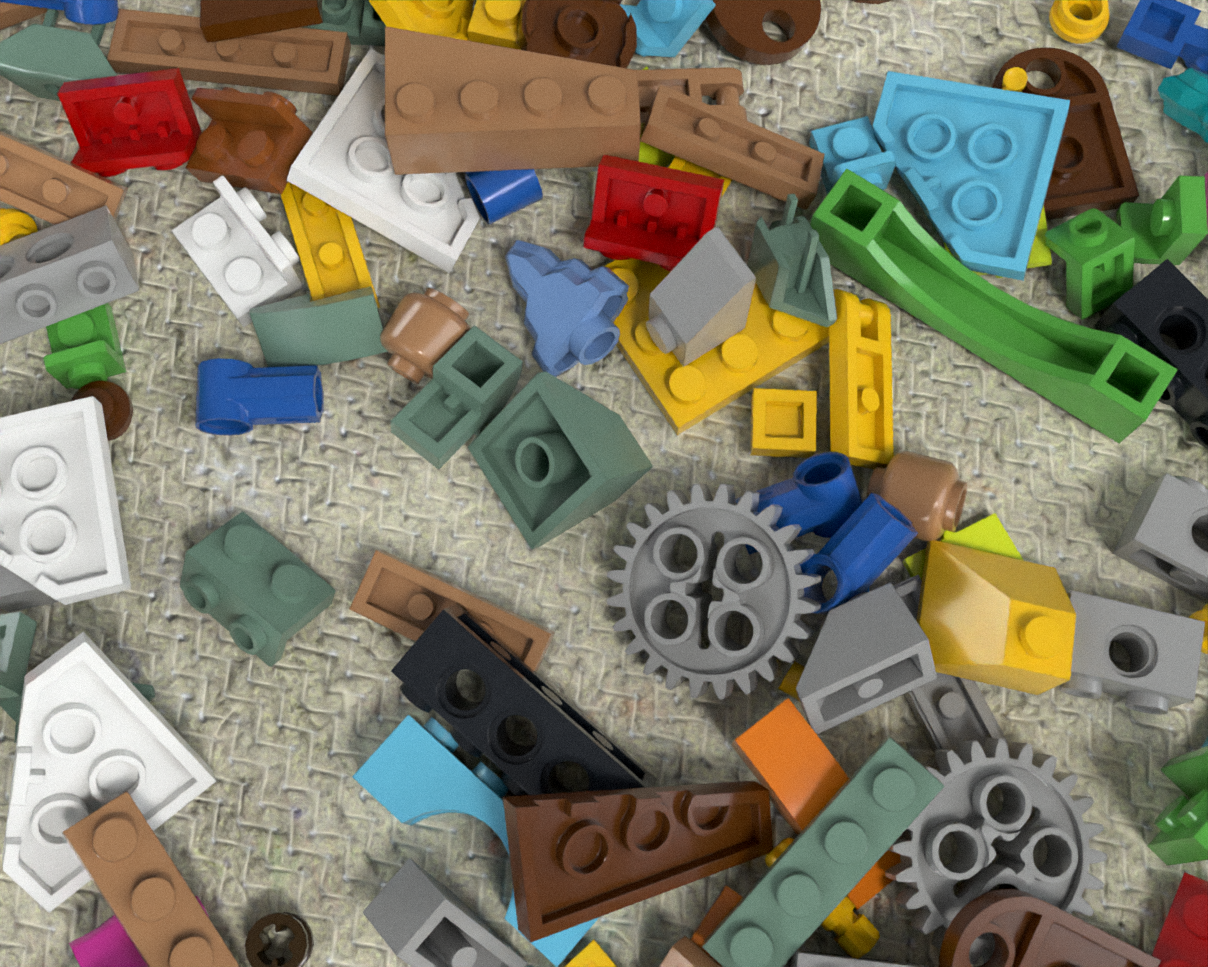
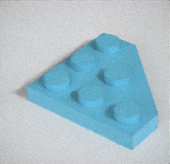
(974, 163)

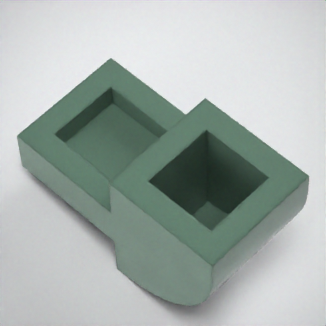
(461, 399)

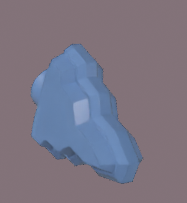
(566, 307)

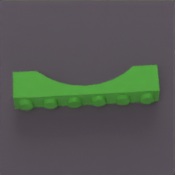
(1075, 367)

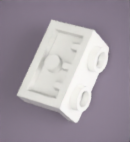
(237, 252)

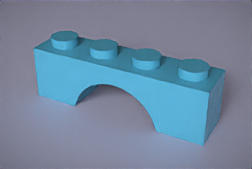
(421, 778)

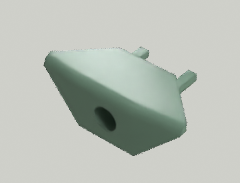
(48, 56)
(793, 267)

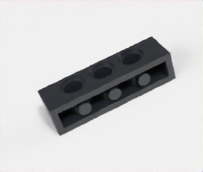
(1175, 307)
(512, 688)

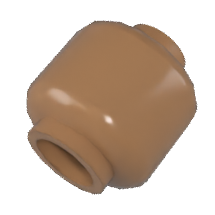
(422, 332)
(923, 490)

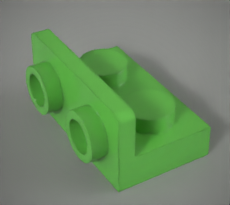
(1185, 821)

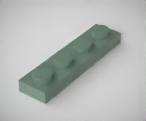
(825, 860)

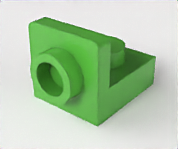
(1170, 225)
(1096, 258)
(84, 348)

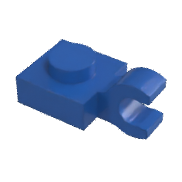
(1164, 31)

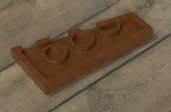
(614, 848)

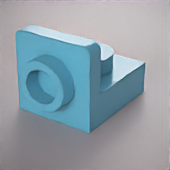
(666, 24)
(855, 148)

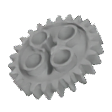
(770, 602)
(964, 812)

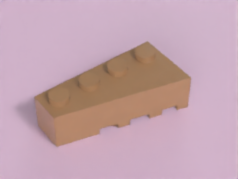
(502, 107)

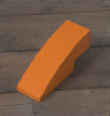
(802, 779)

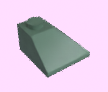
(557, 458)

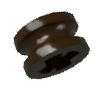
(258, 940)

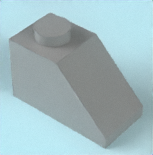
(701, 300)
(864, 659)
(434, 927)

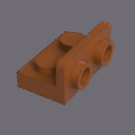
(248, 139)

